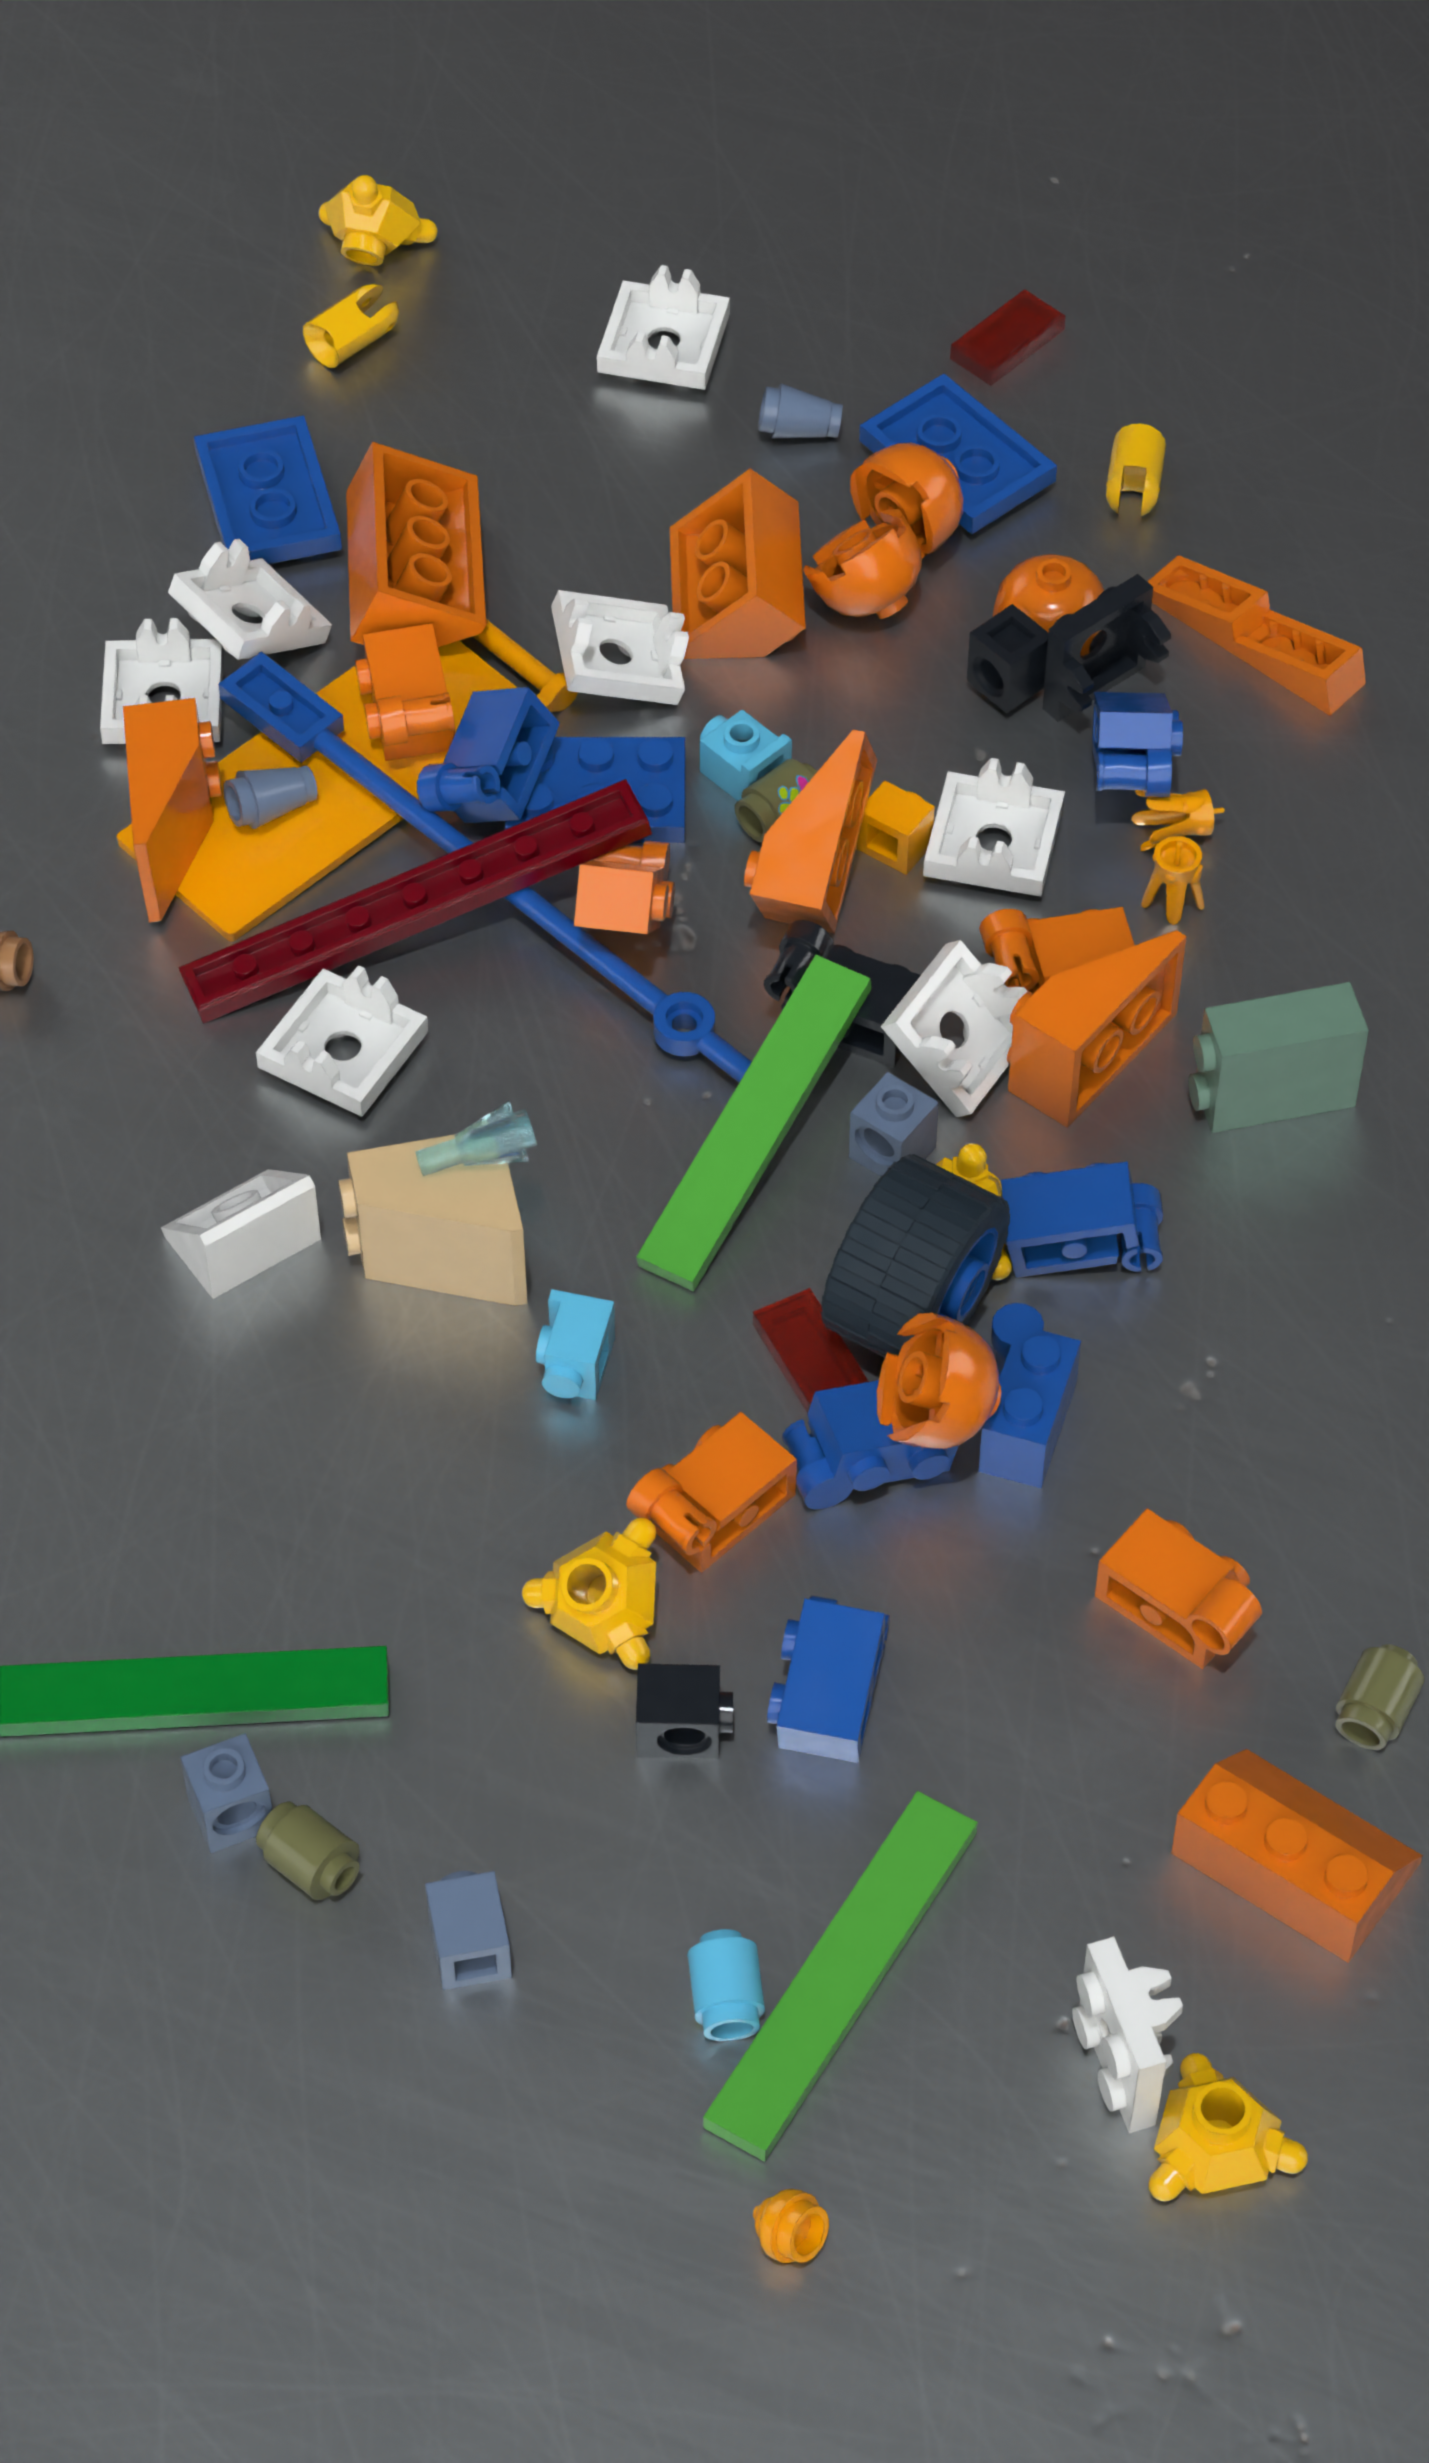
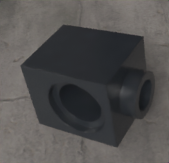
(1008, 658)
(681, 1711)

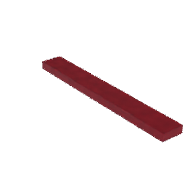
(415, 901)

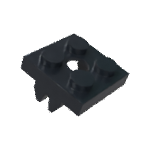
(1126, 640)

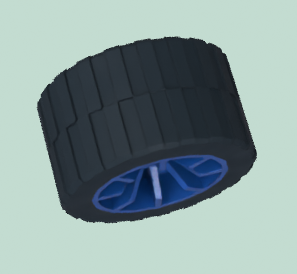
(913, 1249)

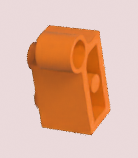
(1177, 1589)

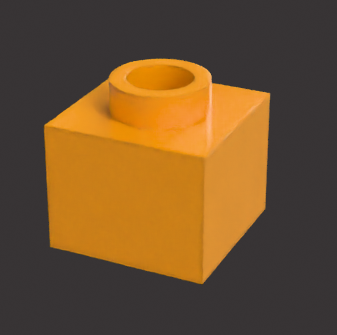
(896, 827)

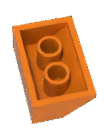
(739, 571)
(1292, 1852)

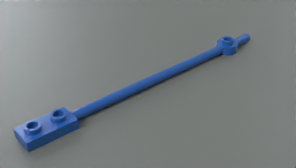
(307, 724)

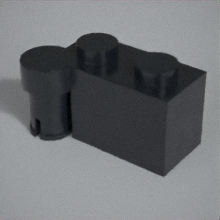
(888, 983)

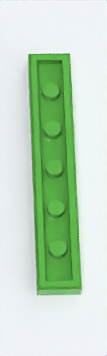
(754, 1123)
(839, 1976)

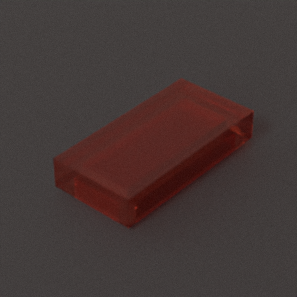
(1007, 337)
(804, 1348)

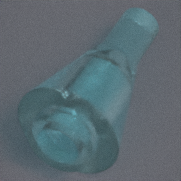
(493, 1139)

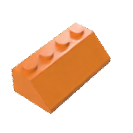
(414, 547)

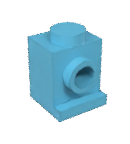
(740, 752)
(576, 1344)

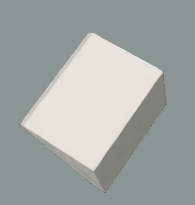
(247, 1229)

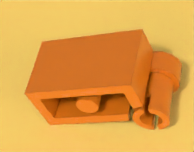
(408, 692)
(626, 889)
(1047, 946)
(716, 1491)

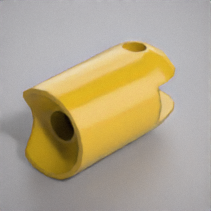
(345, 328)
(1136, 465)

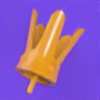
(1184, 813)
(1176, 865)

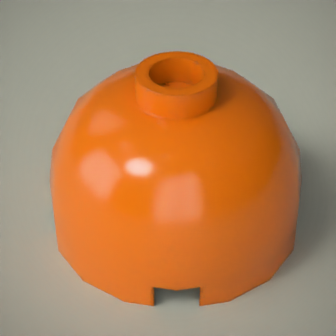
(917, 484)
(868, 567)
(1048, 589)
(938, 1384)

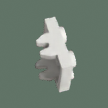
(664, 306)
(254, 589)
(641, 632)
(158, 660)
(1002, 802)
(979, 997)
(336, 1009)
(1125, 2030)

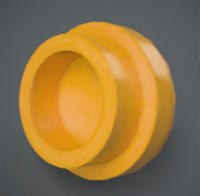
(791, 2226)

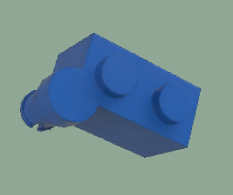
(1135, 741)
(491, 758)
(1075, 1216)
(1036, 1390)
(852, 1448)
(829, 1679)

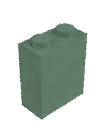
(1279, 1057)

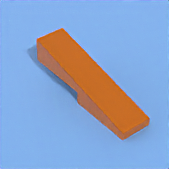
(1239, 619)

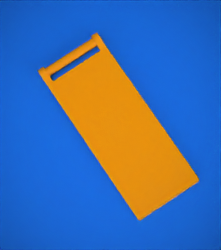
(252, 873)

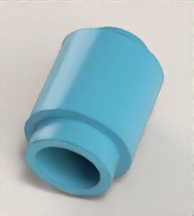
(726, 1985)

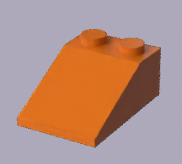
(168, 793)
(814, 841)
(1092, 1024)

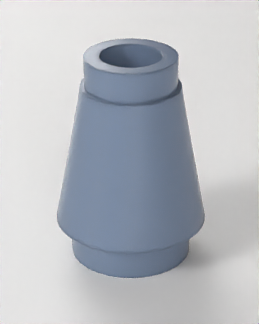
(797, 414)
(266, 794)

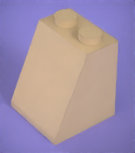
(437, 1230)

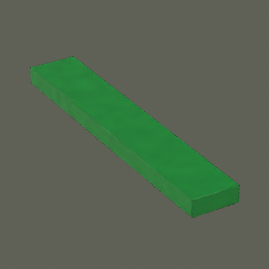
(194, 1691)

